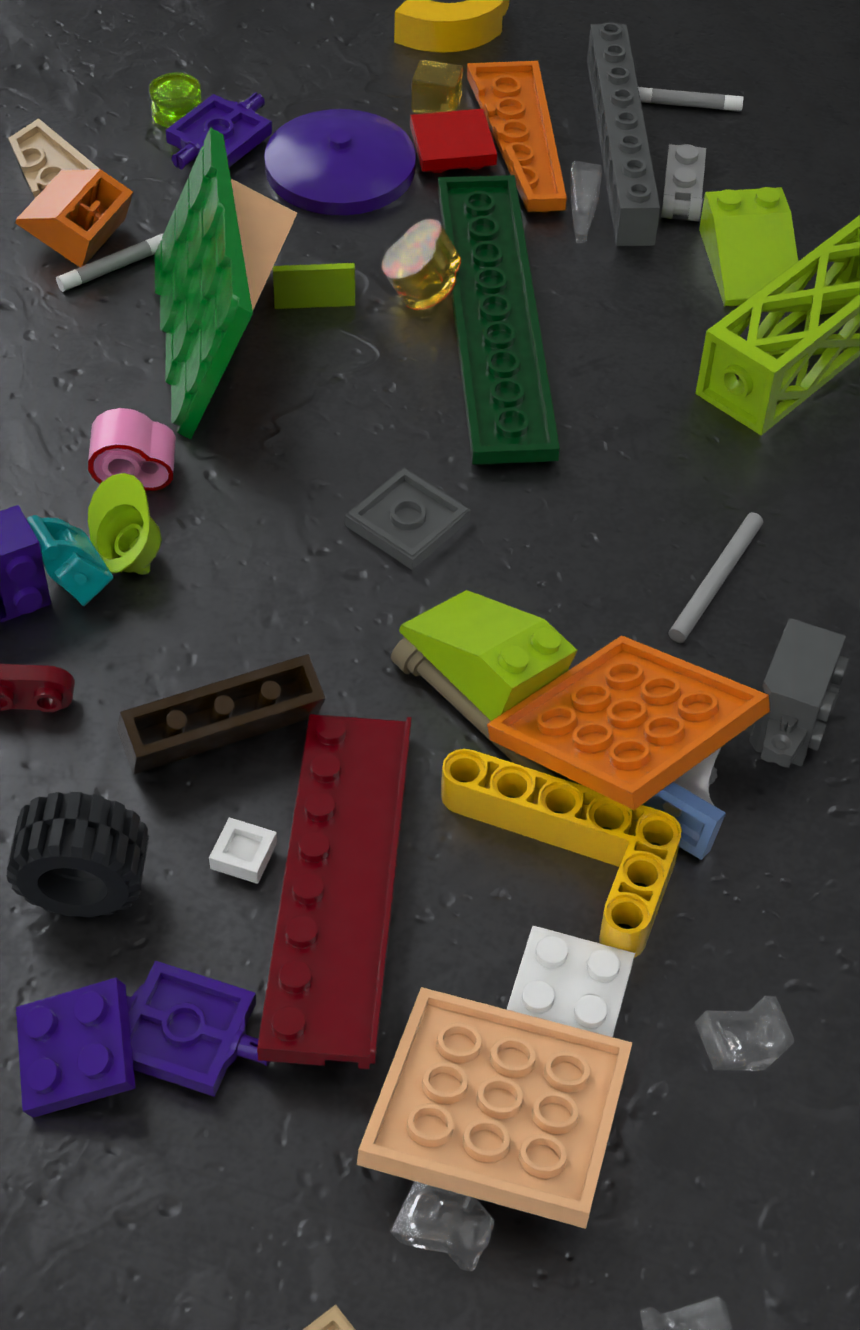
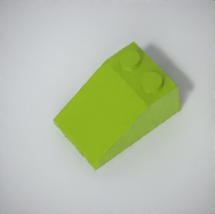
(747, 240)
(490, 650)

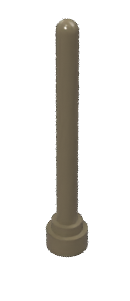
(412, 661)

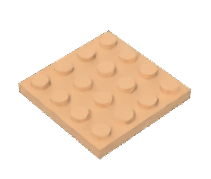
(498, 1107)

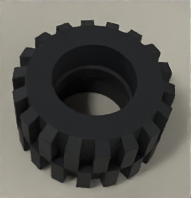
(78, 854)

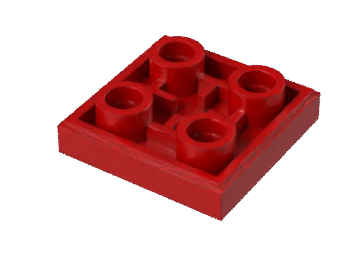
(453, 140)

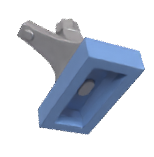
(691, 806)

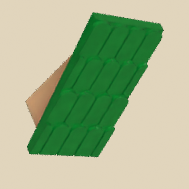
(212, 276)

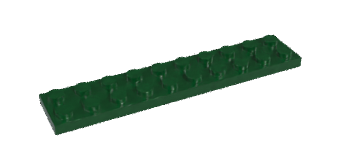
(497, 324)

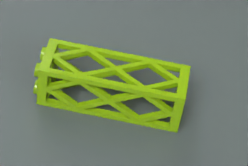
(773, 357)

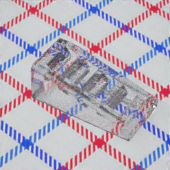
(584, 196)

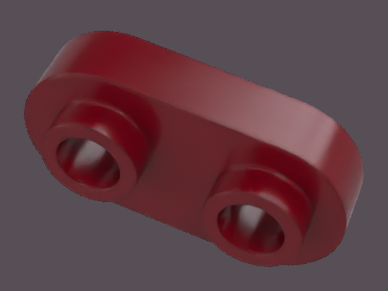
(35, 687)

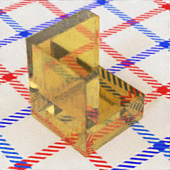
(436, 87)

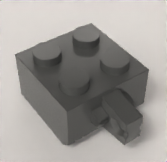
(799, 693)

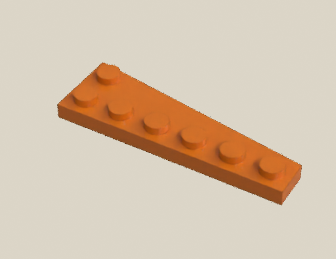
(522, 129)

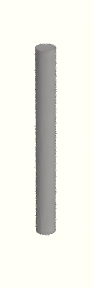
(715, 578)

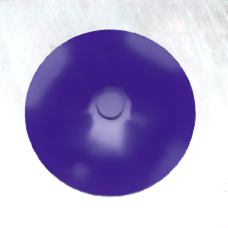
(340, 162)

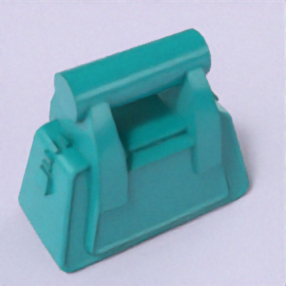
(70, 558)

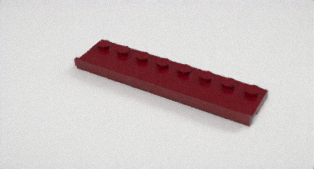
(337, 894)

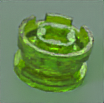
(173, 97)

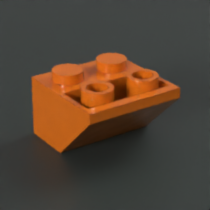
(77, 213)

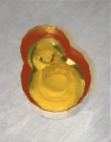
(422, 265)

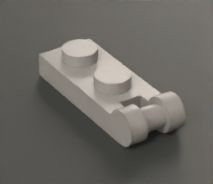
(684, 182)

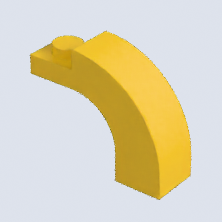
(448, 26)

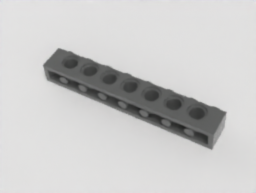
(622, 136)

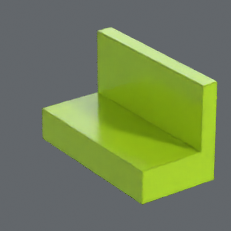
(314, 285)

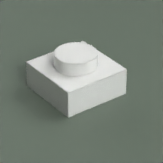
(243, 850)

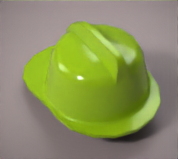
(122, 525)

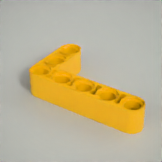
(575, 830)

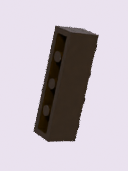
(220, 713)

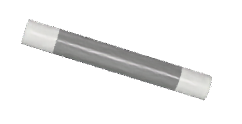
(691, 99)
(108, 264)

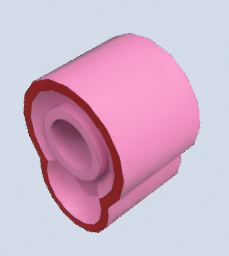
(131, 445)

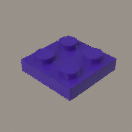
(74, 1047)

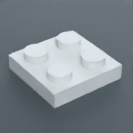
(571, 981)

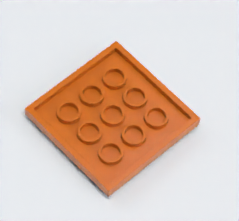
(628, 720)

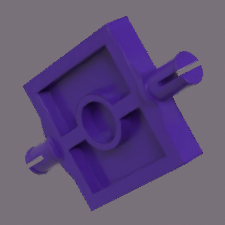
(235, 120)
(189, 1027)

